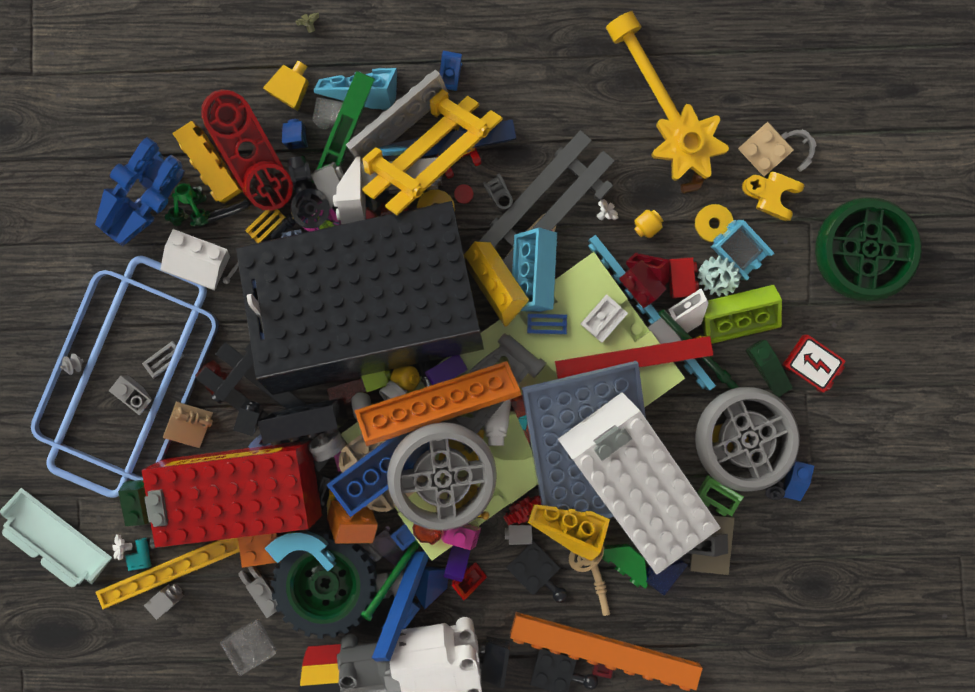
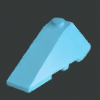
(381, 95)

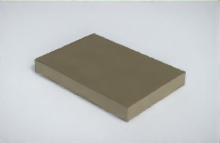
(717, 564)

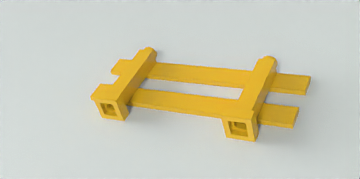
(395, 173)

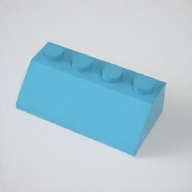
(535, 267)

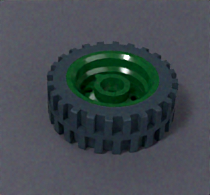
(308, 611)

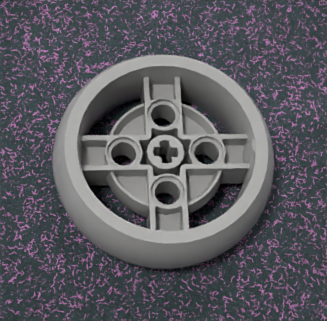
(478, 471)
(762, 472)

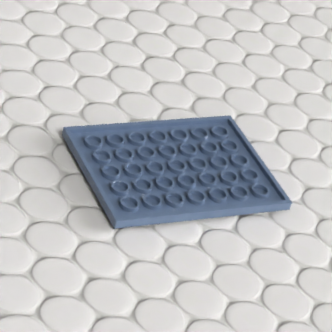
(555, 409)

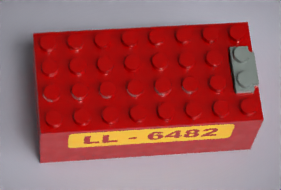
(232, 494)

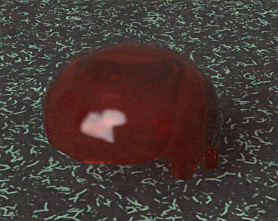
(426, 535)

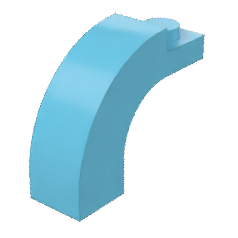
(303, 541)

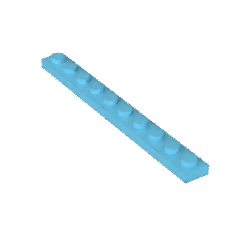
(609, 262)

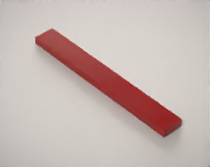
(644, 356)

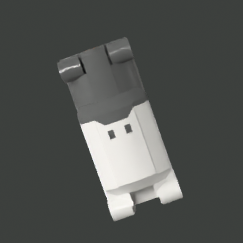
(423, 661)

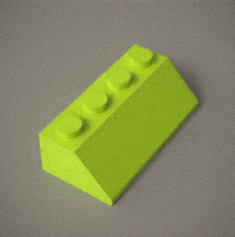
(743, 314)

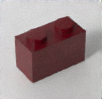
(642, 283)

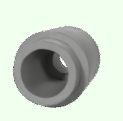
(359, 401)

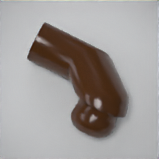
(694, 185)

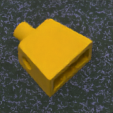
(289, 85)

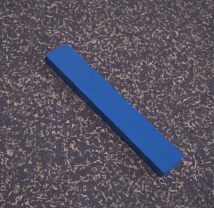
(400, 607)

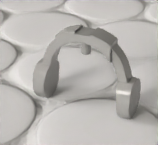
(812, 144)

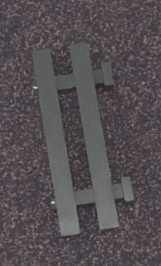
(564, 158)

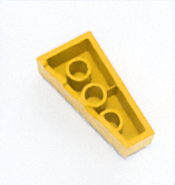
(208, 162)

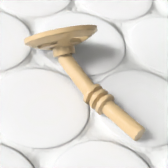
(599, 583)

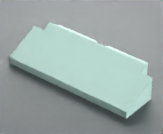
(45, 534)

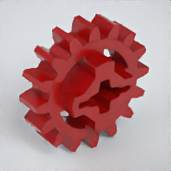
(521, 510)

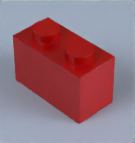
(682, 277)

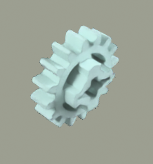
(728, 279)

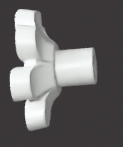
(607, 210)
(120, 547)

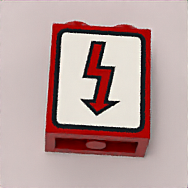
(814, 363)

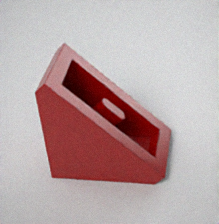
(472, 579)

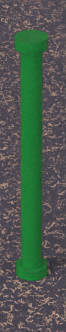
(390, 580)

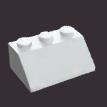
(194, 259)

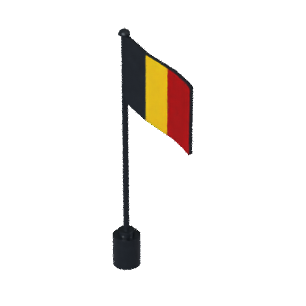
(320, 669)

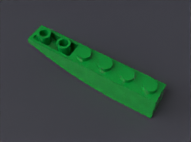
(347, 120)

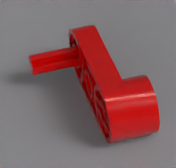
(239, 117)

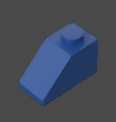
(294, 134)
(798, 480)

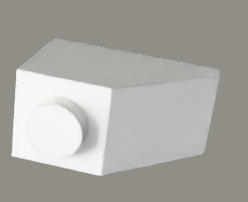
(690, 311)

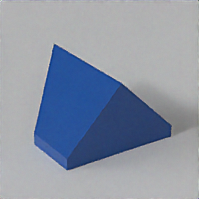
(431, 585)

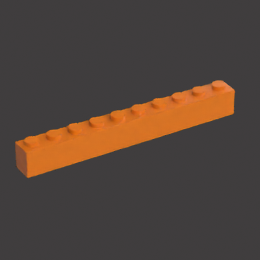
(606, 651)

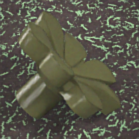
(308, 21)

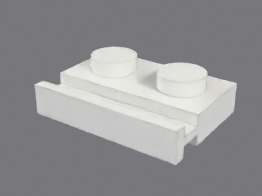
(604, 318)

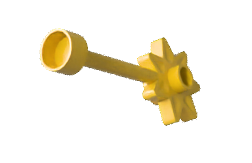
(687, 140)

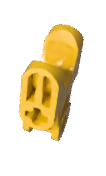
(770, 191)

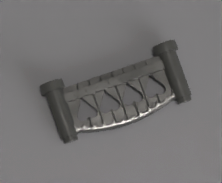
(521, 364)

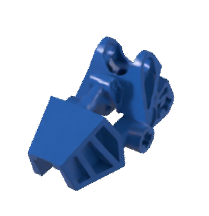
(119, 215)

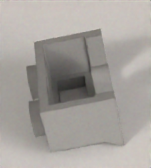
(164, 600)

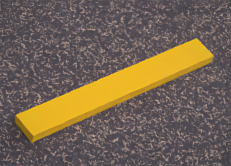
(167, 571)

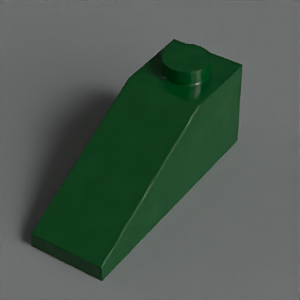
(769, 367)

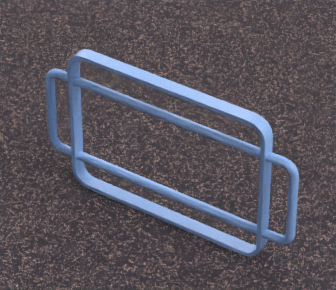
(57, 443)

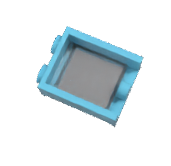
(741, 246)

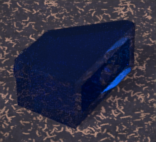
(665, 579)

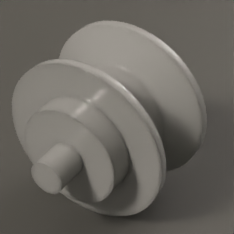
(71, 364)

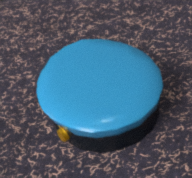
(392, 152)

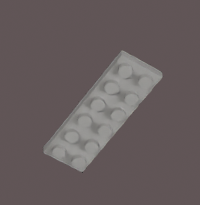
(398, 117)

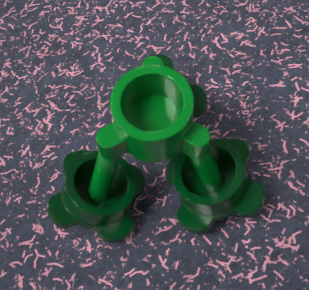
(190, 196)

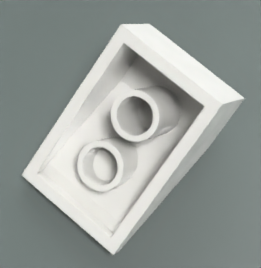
(349, 195)

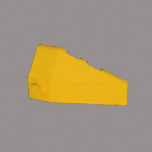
(575, 530)

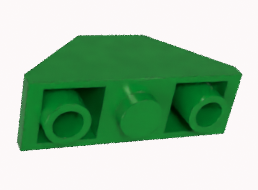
(627, 561)

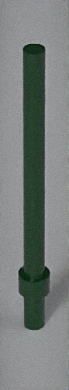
(722, 374)

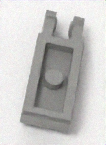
(260, 591)

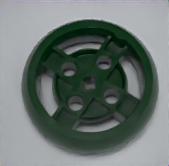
(871, 213)

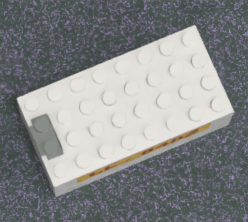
(639, 482)

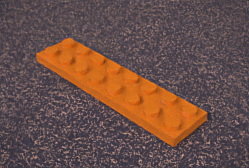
(437, 403)

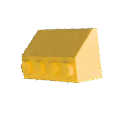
(495, 281)

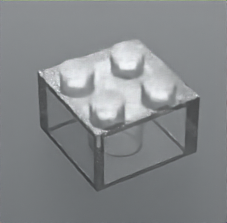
(248, 647)

